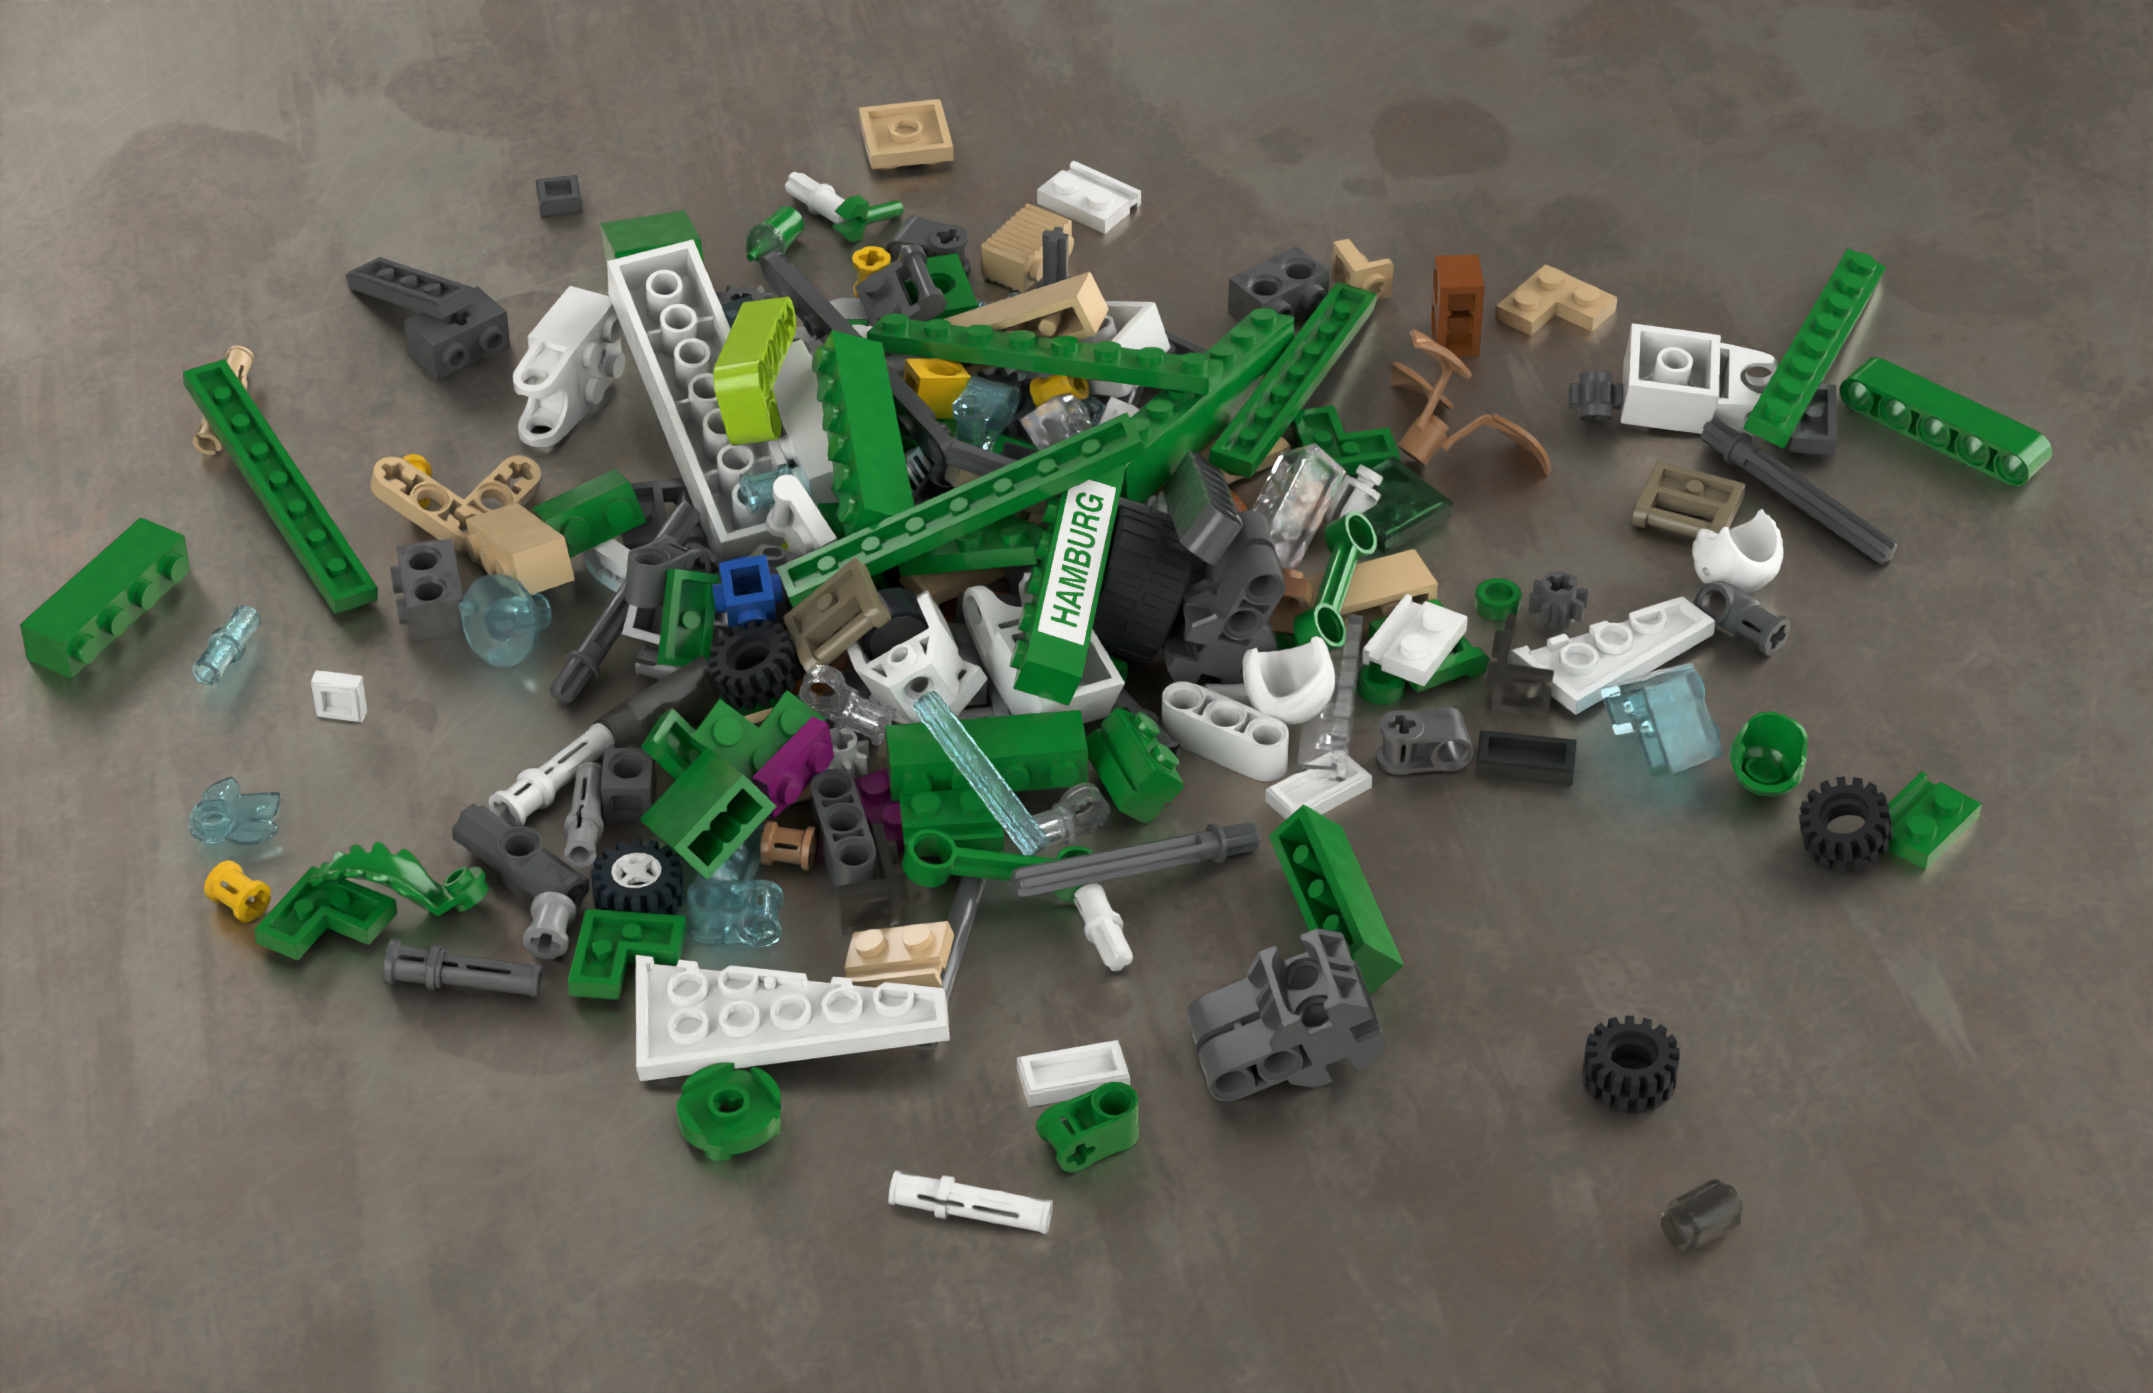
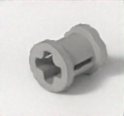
(551, 916)

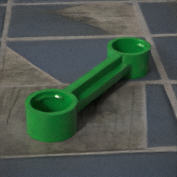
(1348, 541)
(971, 861)

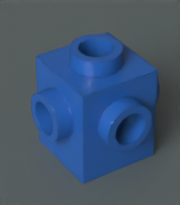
(747, 591)

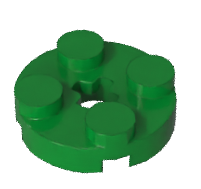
(734, 1132)

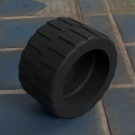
(1141, 585)

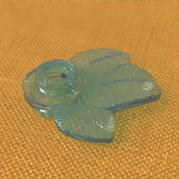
(233, 815)

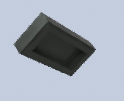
(1526, 757)

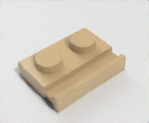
(900, 955)

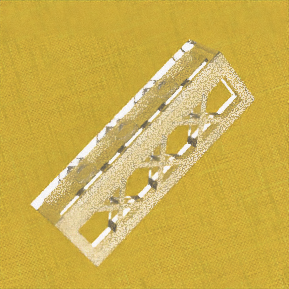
(1298, 500)
(1327, 736)

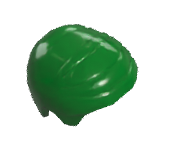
(1769, 754)

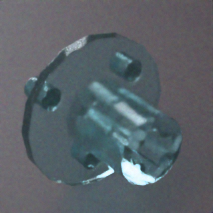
(503, 619)

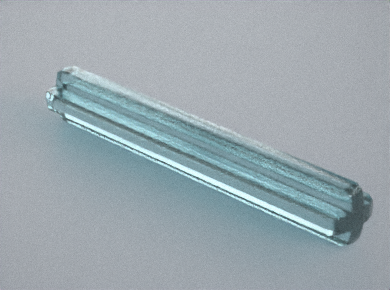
(981, 774)

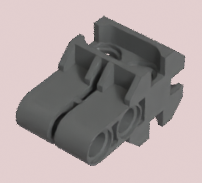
(1227, 608)
(1286, 1020)

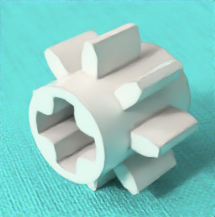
(848, 753)

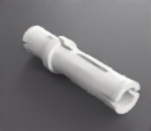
(970, 1202)

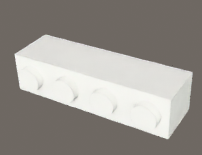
(801, 425)

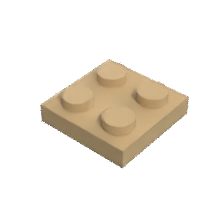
(906, 134)

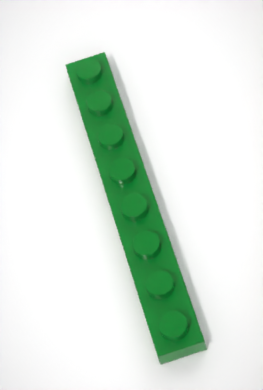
(1814, 348)
(1047, 355)
(1292, 380)
(280, 487)
(969, 506)

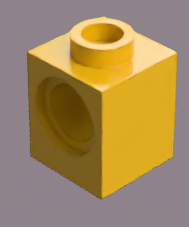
(936, 383)

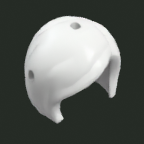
(1741, 556)
(1290, 682)

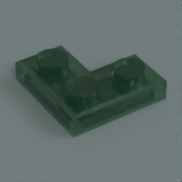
(1405, 506)

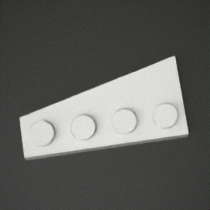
(1617, 650)

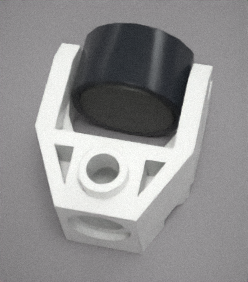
(908, 653)

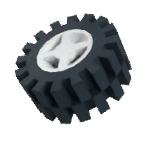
(638, 879)

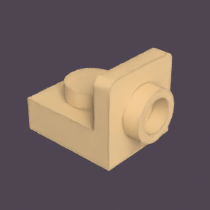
(1355, 270)

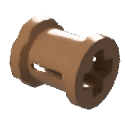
(772, 849)

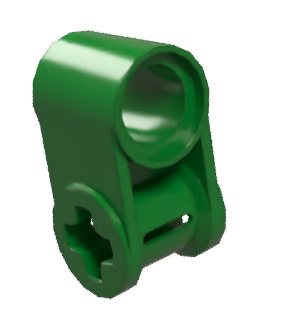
(1093, 1125)

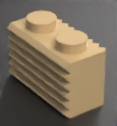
(1016, 249)

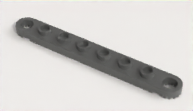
(820, 317)

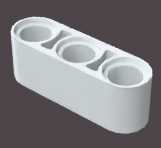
(1225, 731)

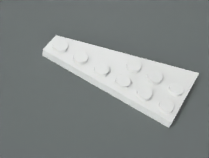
(770, 1017)

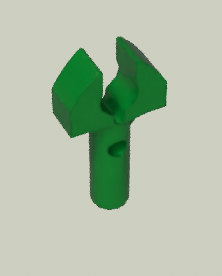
(860, 215)

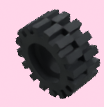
(741, 651)
(1849, 847)
(1630, 1085)

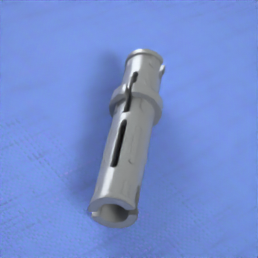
(584, 824)

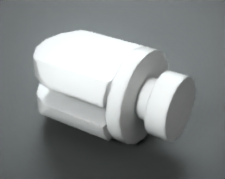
(1354, 494)

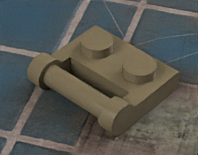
(1689, 493)
(829, 608)

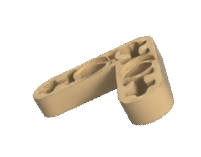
(423, 486)

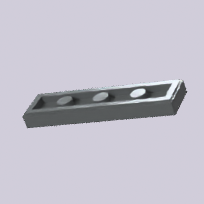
(411, 288)

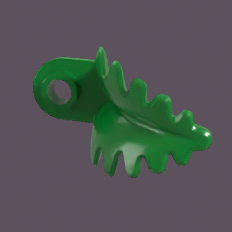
(407, 877)

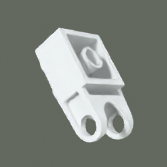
(1130, 325)
(568, 364)
(1689, 379)
(995, 640)

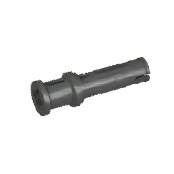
(439, 967)

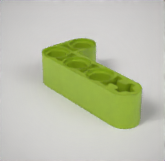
(750, 368)

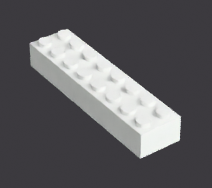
(676, 341)

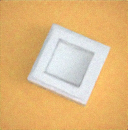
(339, 696)

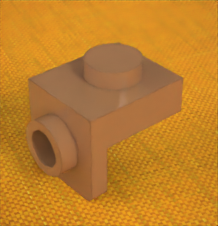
(1295, 600)

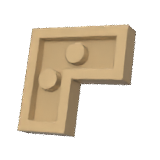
(1551, 294)

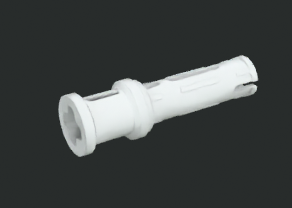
(538, 787)

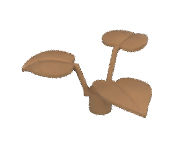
(1428, 431)

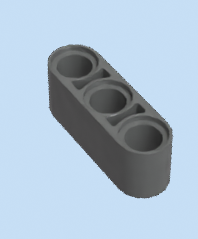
(842, 828)

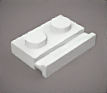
(1088, 197)
(1415, 640)

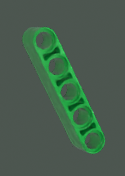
(1946, 421)

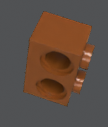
(1457, 303)

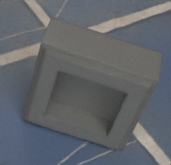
(559, 195)

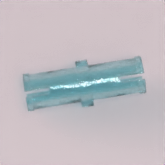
(226, 645)

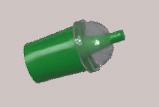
(773, 233)

